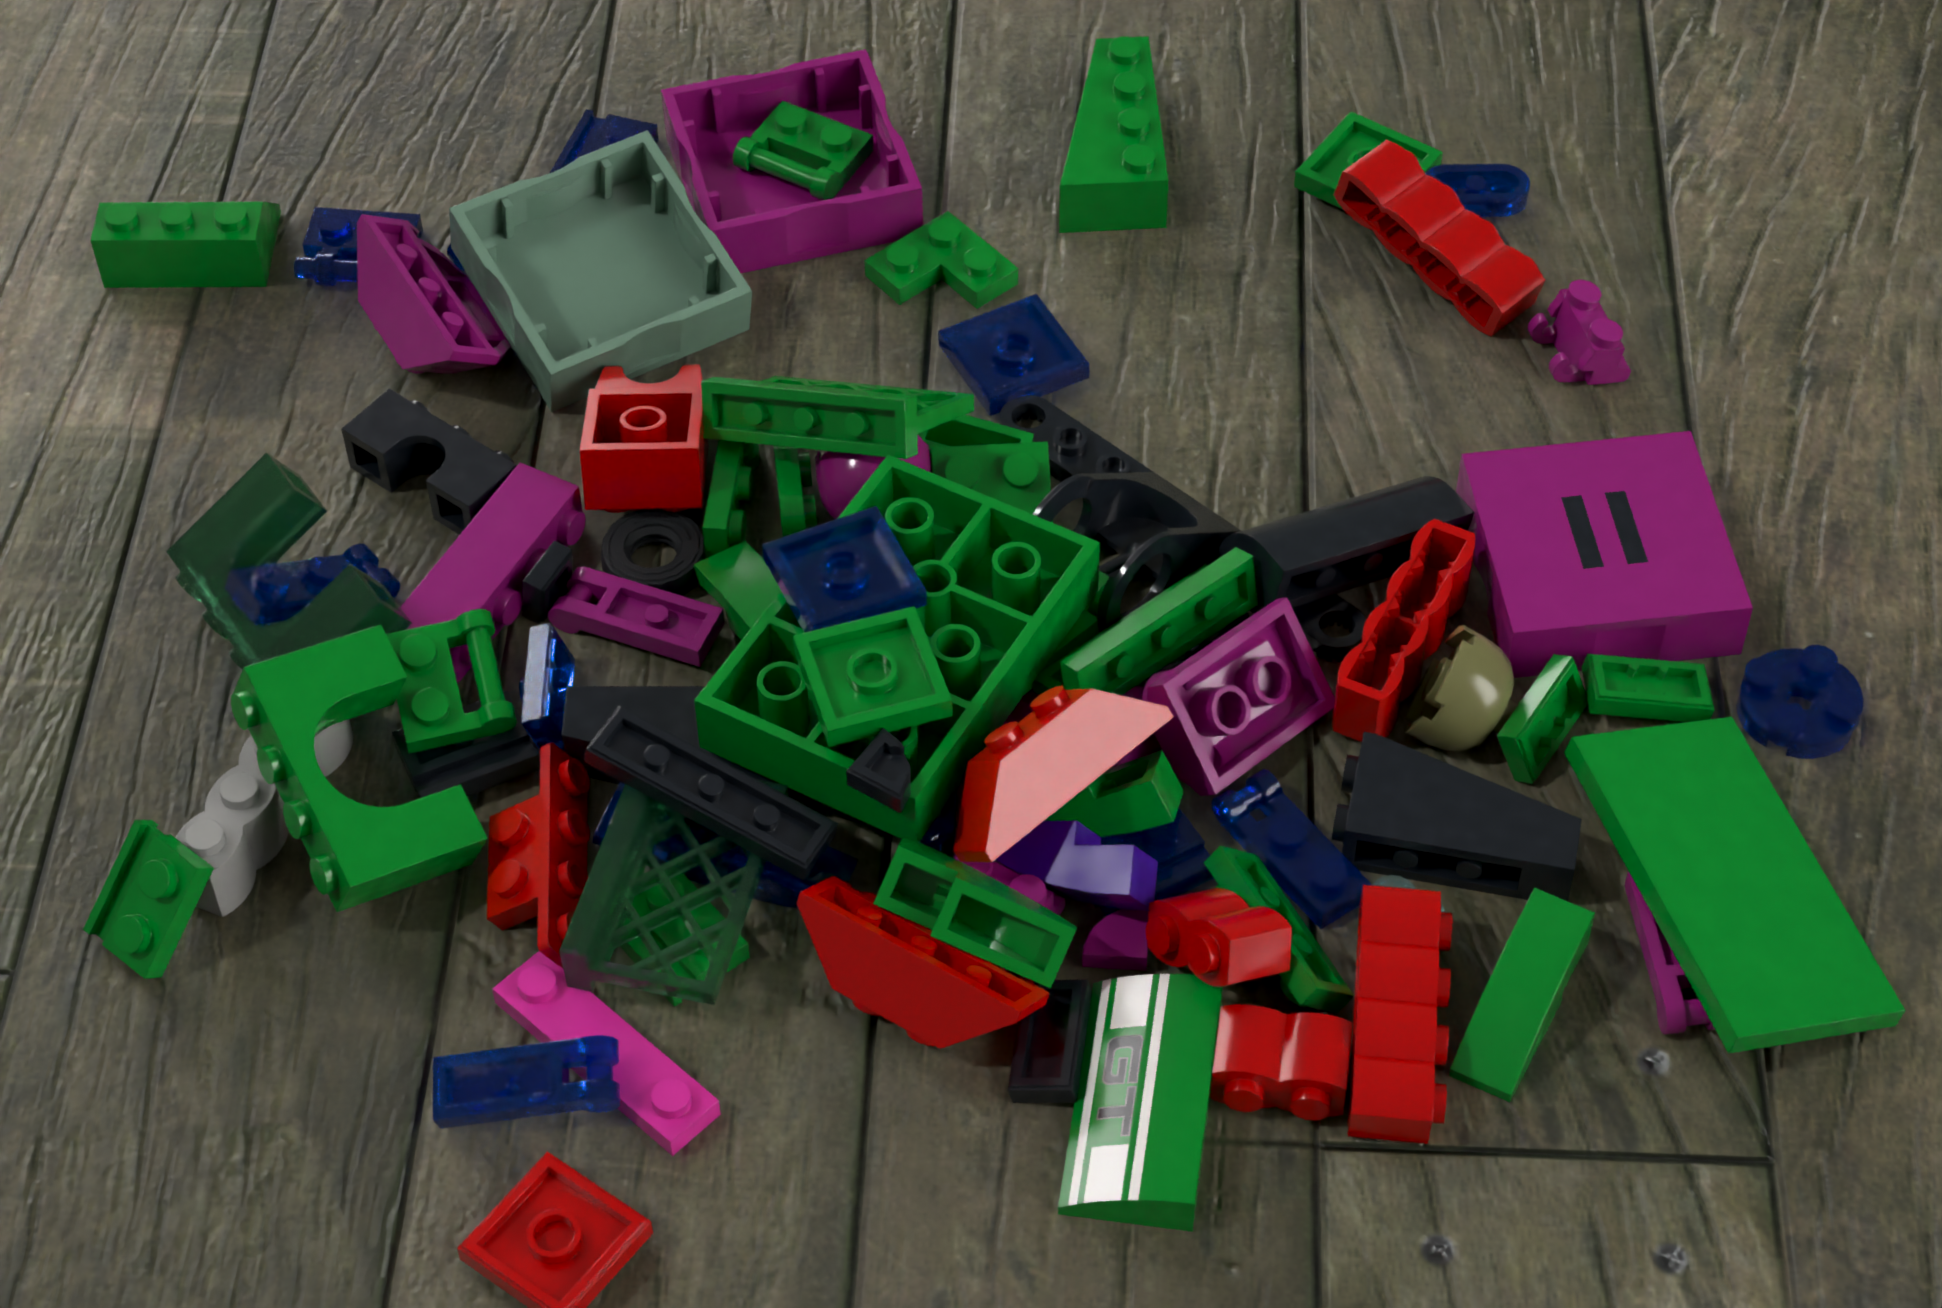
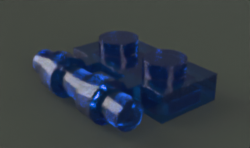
(332, 244)

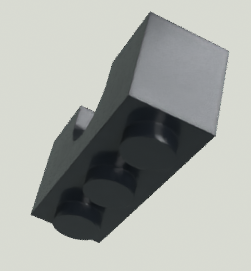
(404, 440)

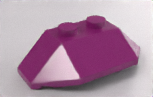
(423, 301)

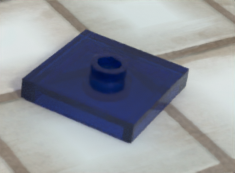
(1013, 353)
(844, 571)

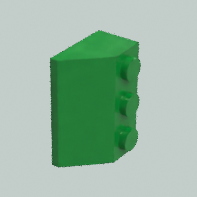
(185, 243)

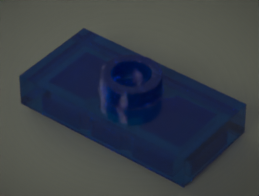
(545, 684)

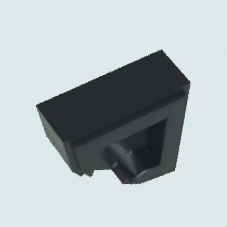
(882, 772)

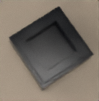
(546, 582)

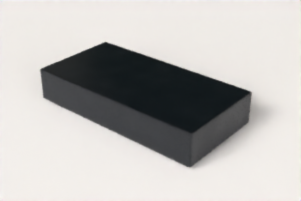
(1052, 1046)

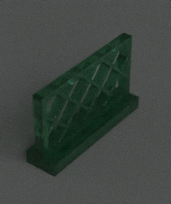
(620, 877)

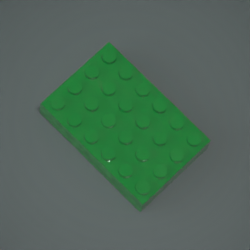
(994, 614)

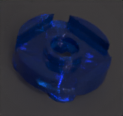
(1806, 674)

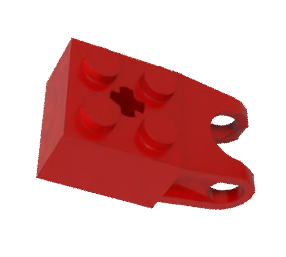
(644, 443)

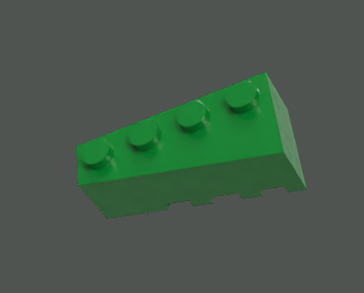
(1116, 151)

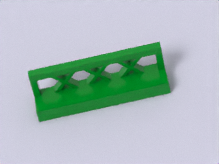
(1158, 629)

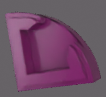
(1118, 942)

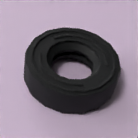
(648, 527)

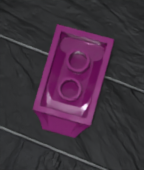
(1239, 699)

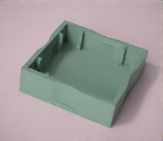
(599, 269)

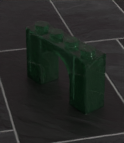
(256, 527)

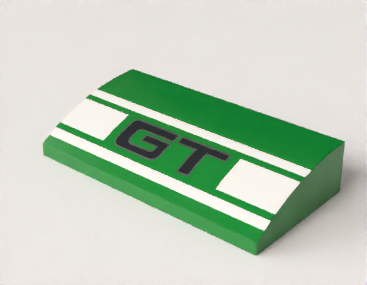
(1142, 1101)

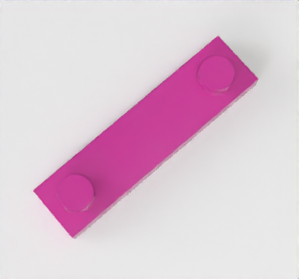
(652, 1087)

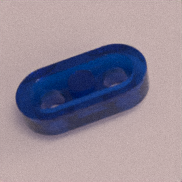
(1486, 188)

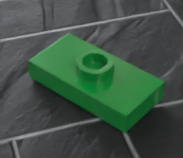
(1647, 688)
(1543, 718)

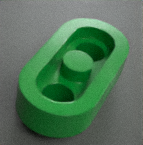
(792, 474)

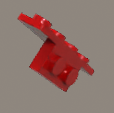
(541, 853)

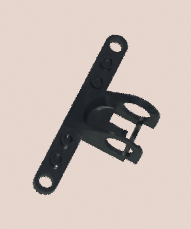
(1134, 504)

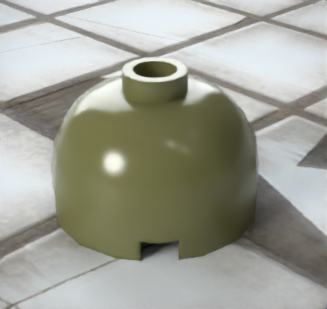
(1463, 694)

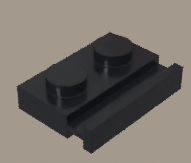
(472, 763)

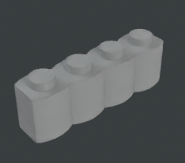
(246, 821)

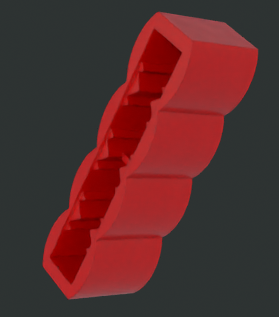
(1443, 241)
(1403, 631)
(1396, 1015)

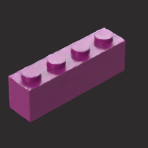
(497, 553)

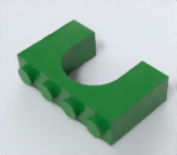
(352, 846)

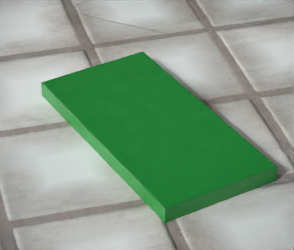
(1733, 884)

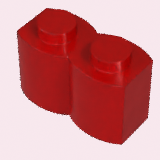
(1219, 936)
(1281, 1061)

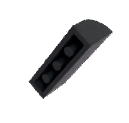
(1345, 541)

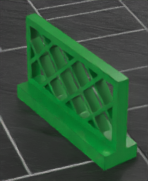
(826, 414)

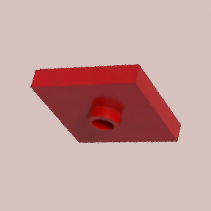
(555, 1238)

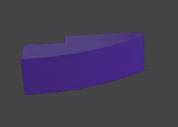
(1079, 867)

